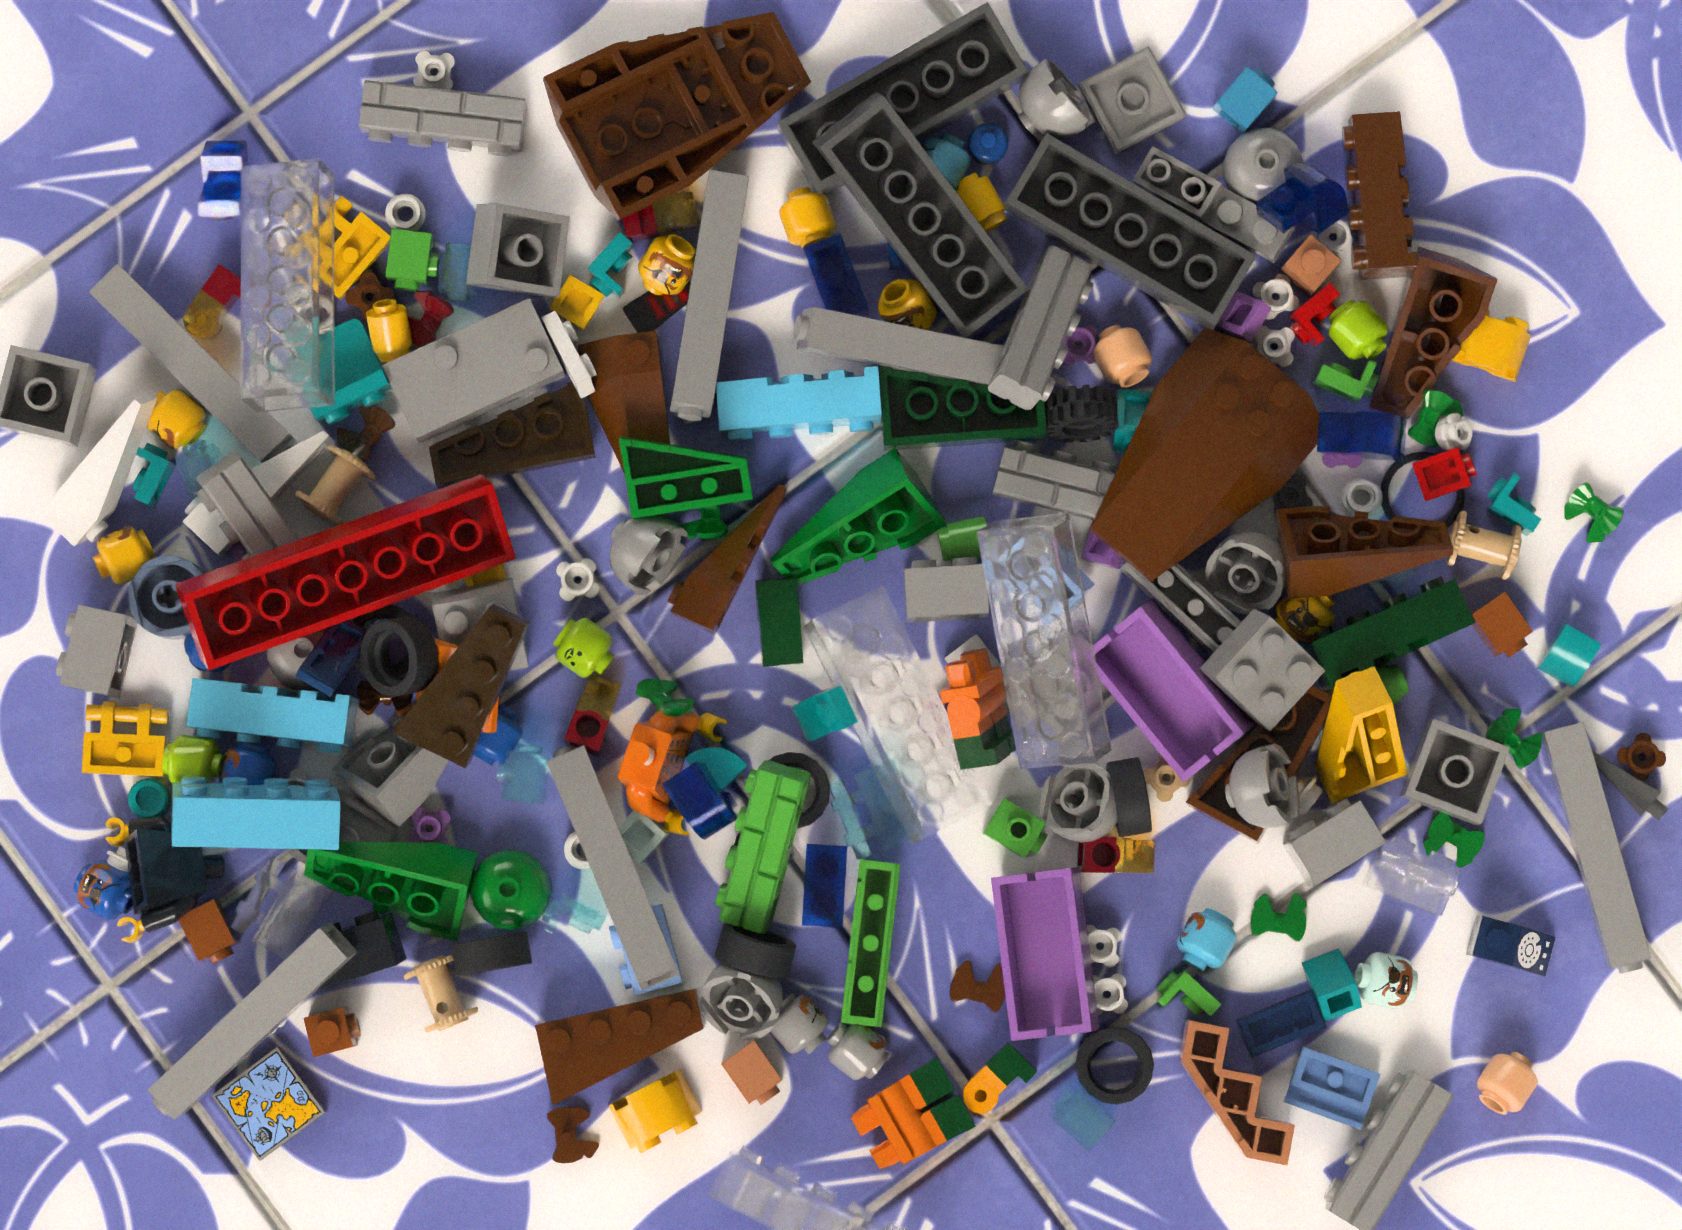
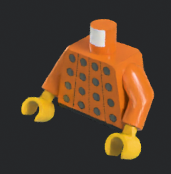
(655, 756)

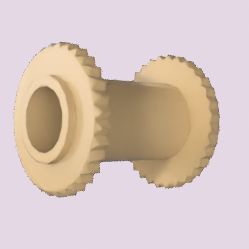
(335, 485)
(1485, 545)
(440, 989)

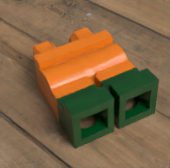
(977, 710)
(900, 1117)

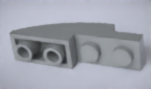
(1209, 204)

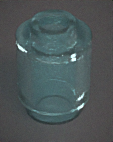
(453, 273)

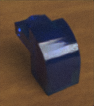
(222, 179)
(1304, 197)
(1362, 434)
(701, 800)

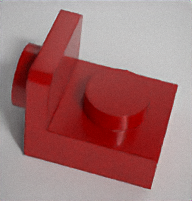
(1317, 307)
(1444, 473)

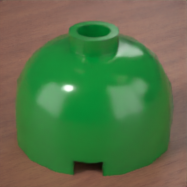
(511, 889)

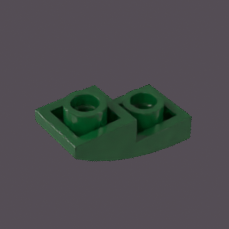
(779, 621)

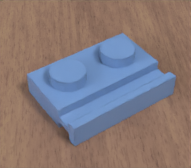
(1331, 1087)

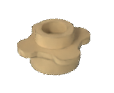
(1164, 789)

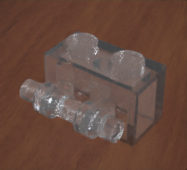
(1412, 876)
(290, 916)

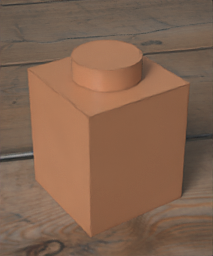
(1310, 265)
(753, 1073)

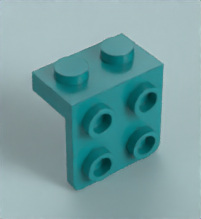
(357, 374)

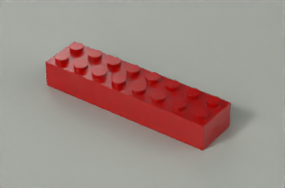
(345, 571)

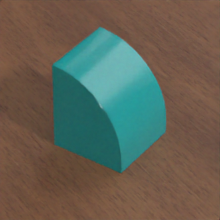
(1569, 655)
(720, 762)
(1332, 984)

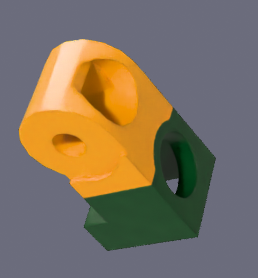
(984, 1087)

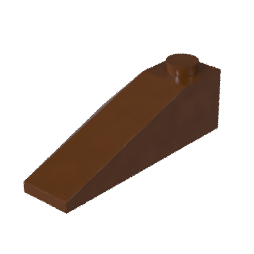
(1435, 316)
(628, 388)
(1340, 552)
(715, 581)

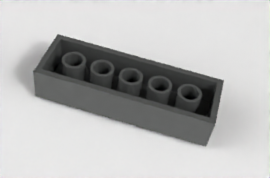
(924, 84)
(920, 215)
(1129, 232)

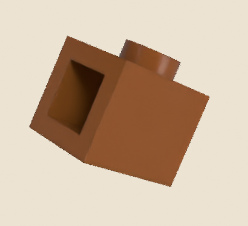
(332, 1031)

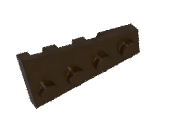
(532, 437)
(462, 695)

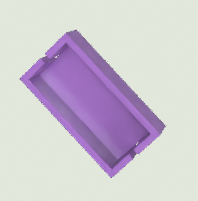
(1164, 691)
(1045, 953)

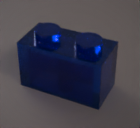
(835, 276)
(824, 885)

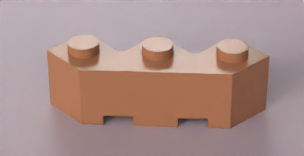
(1232, 1095)

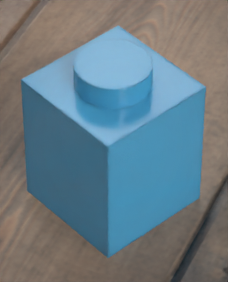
(1246, 99)

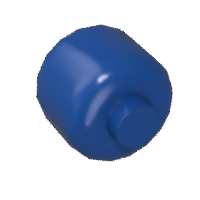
(987, 143)

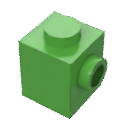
(411, 259)
(1016, 829)

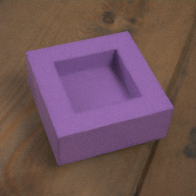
(1243, 316)
(1100, 553)

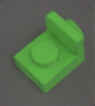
(1339, 381)
(1195, 996)

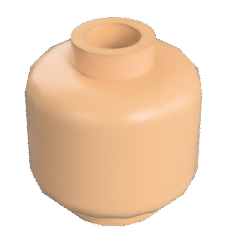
(1122, 356)
(1507, 1082)

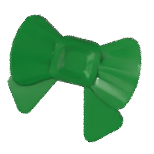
(1435, 404)
(1605, 517)
(709, 526)
(658, 694)
(1523, 750)
(1444, 830)
(1290, 923)

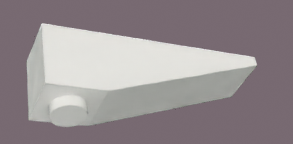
(274, 475)
(95, 487)

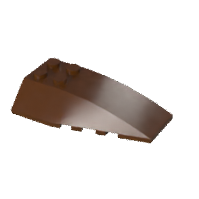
(670, 106)
(1205, 452)

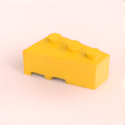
(1359, 738)

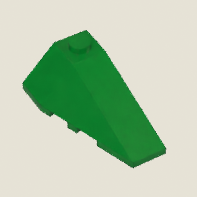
(870, 514)
(411, 879)

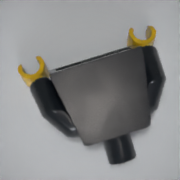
(161, 876)

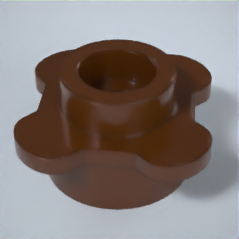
(367, 284)
(1653, 757)

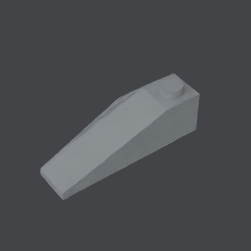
(390, 773)

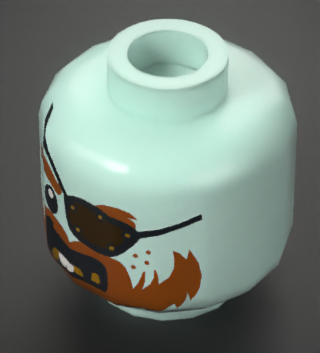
(1386, 980)

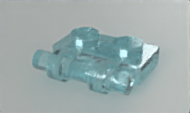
(879, 807)

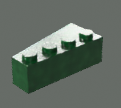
(950, 412)
(1390, 633)

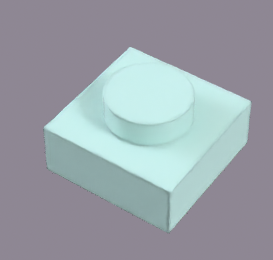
(641, 835)

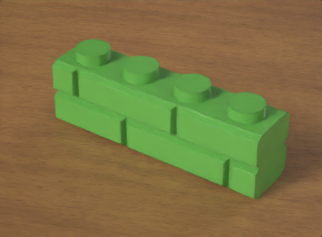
(763, 846)
(870, 943)

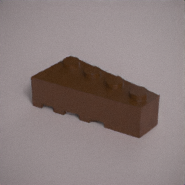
(1378, 196)
(1295, 735)
(606, 1041)

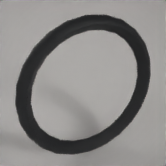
(1393, 469)

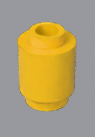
(982, 201)
(389, 329)

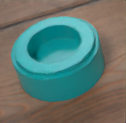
(149, 798)

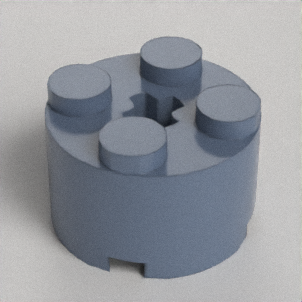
(149, 589)

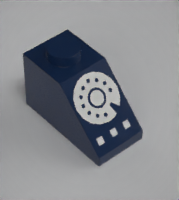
(1510, 945)

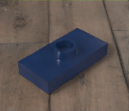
(332, 657)
(1281, 1023)

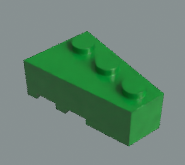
(680, 478)

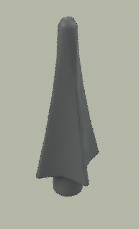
(1636, 792)

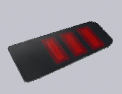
(652, 310)

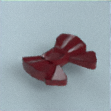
(435, 309)

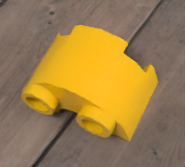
(1496, 347)
(655, 1110)

